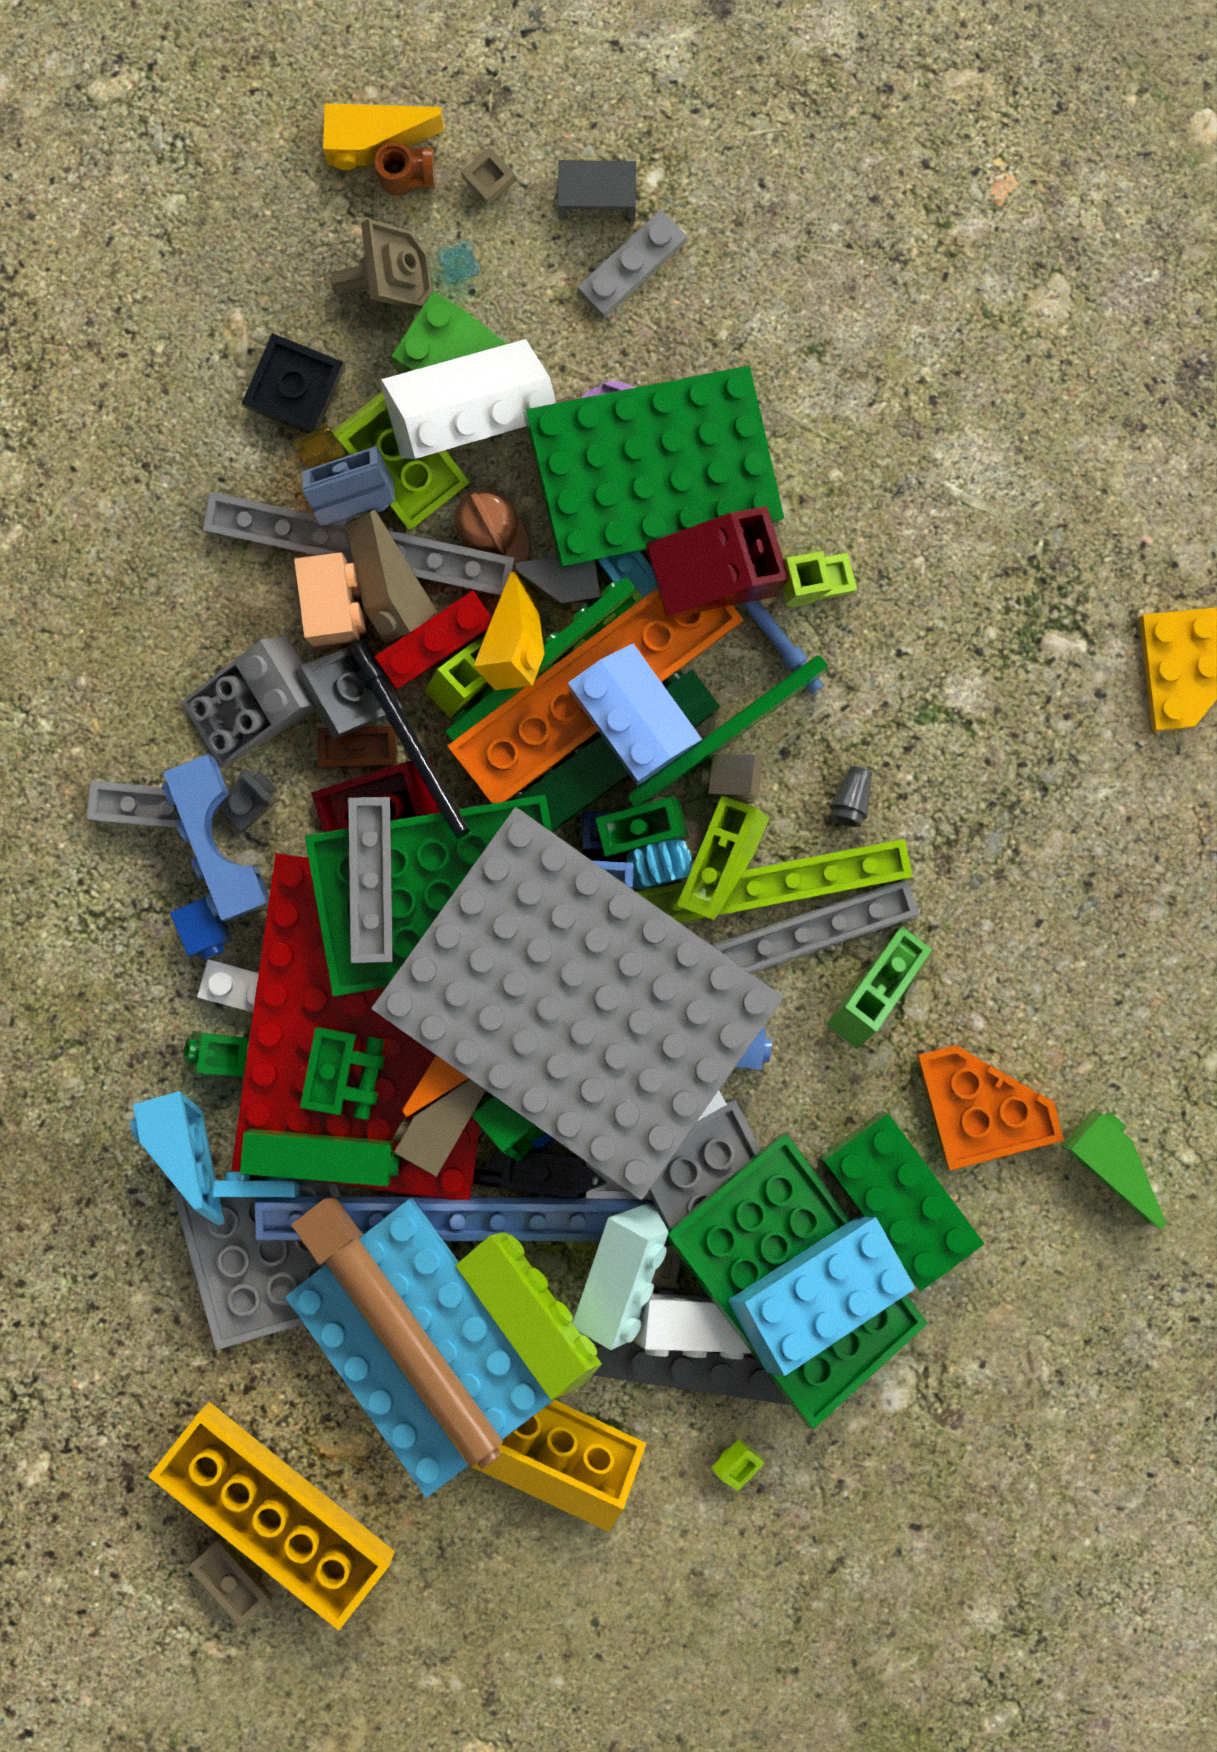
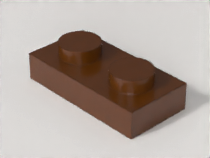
(362, 748)

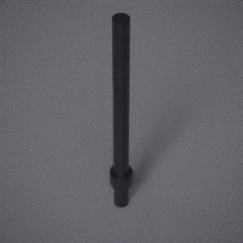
(375, 680)

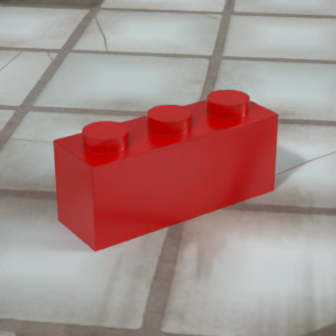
(434, 639)

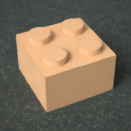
(329, 601)

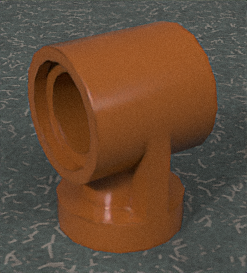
(417, 170)

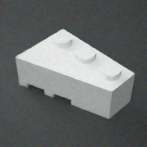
(687, 1325)

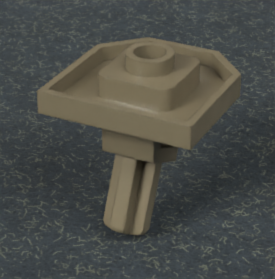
(392, 267)

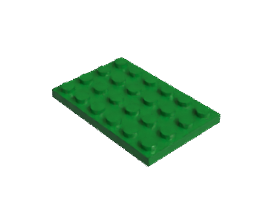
(650, 462)
(424, 875)
(756, 1225)

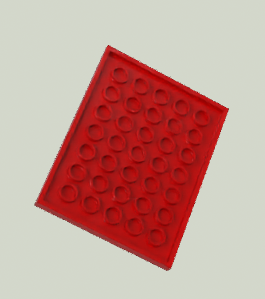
(289, 1005)

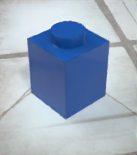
(200, 930)

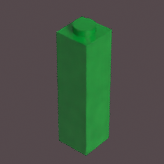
(318, 1157)

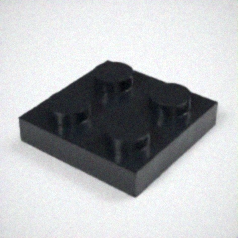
(293, 384)

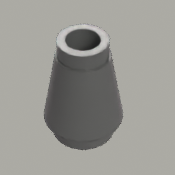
(852, 798)

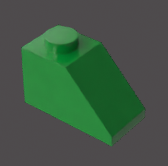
(642, 826)

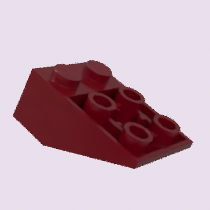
(718, 563)

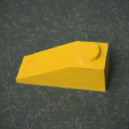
(358, 130)
(513, 639)

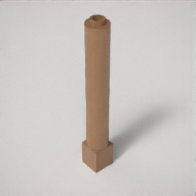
(336, 1242)

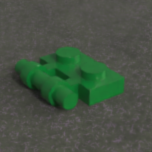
(330, 1068)

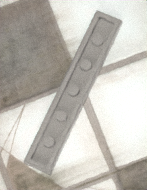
(821, 927)

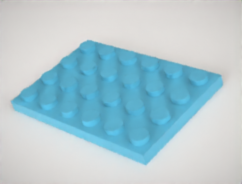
(453, 1318)

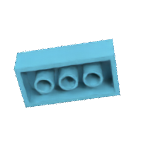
(821, 1295)

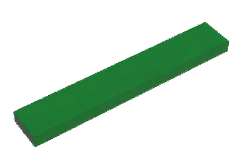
(729, 731)

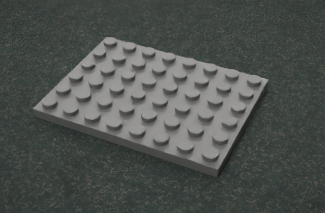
(577, 1003)

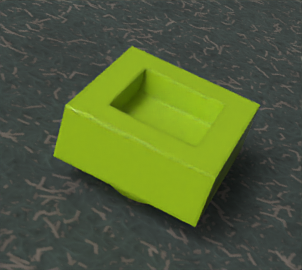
(737, 1465)

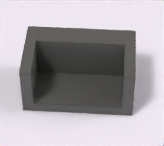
(596, 186)

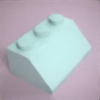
(622, 1276)

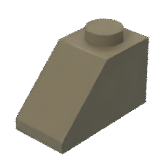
(732, 777)

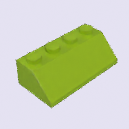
(529, 1315)

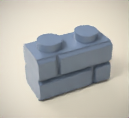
(348, 487)

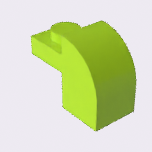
(817, 578)

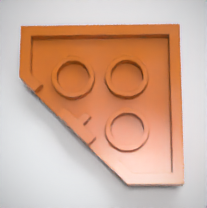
(982, 1109)

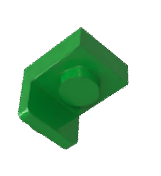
(216, 1054)

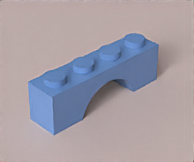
(197, 792)

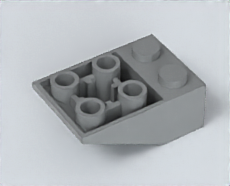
(250, 700)

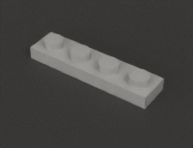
(370, 879)

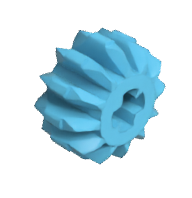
(660, 864)

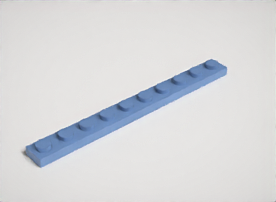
(459, 1219)

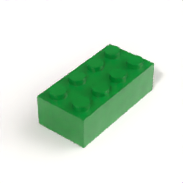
(897, 1187)

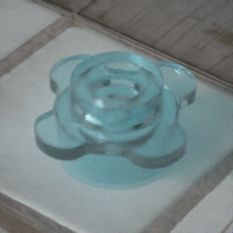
(458, 273)

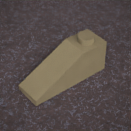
(385, 580)
(437, 1127)

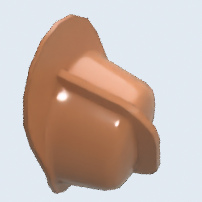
(491, 524)

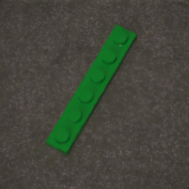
(587, 622)

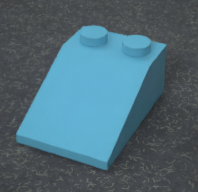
(177, 1140)

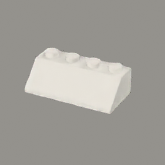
(465, 398)

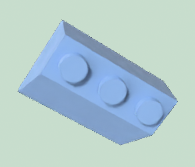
(633, 713)

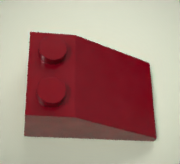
(399, 782)

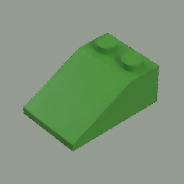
(441, 334)

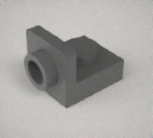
(248, 799)

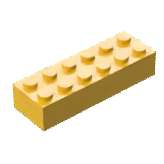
(273, 1515)

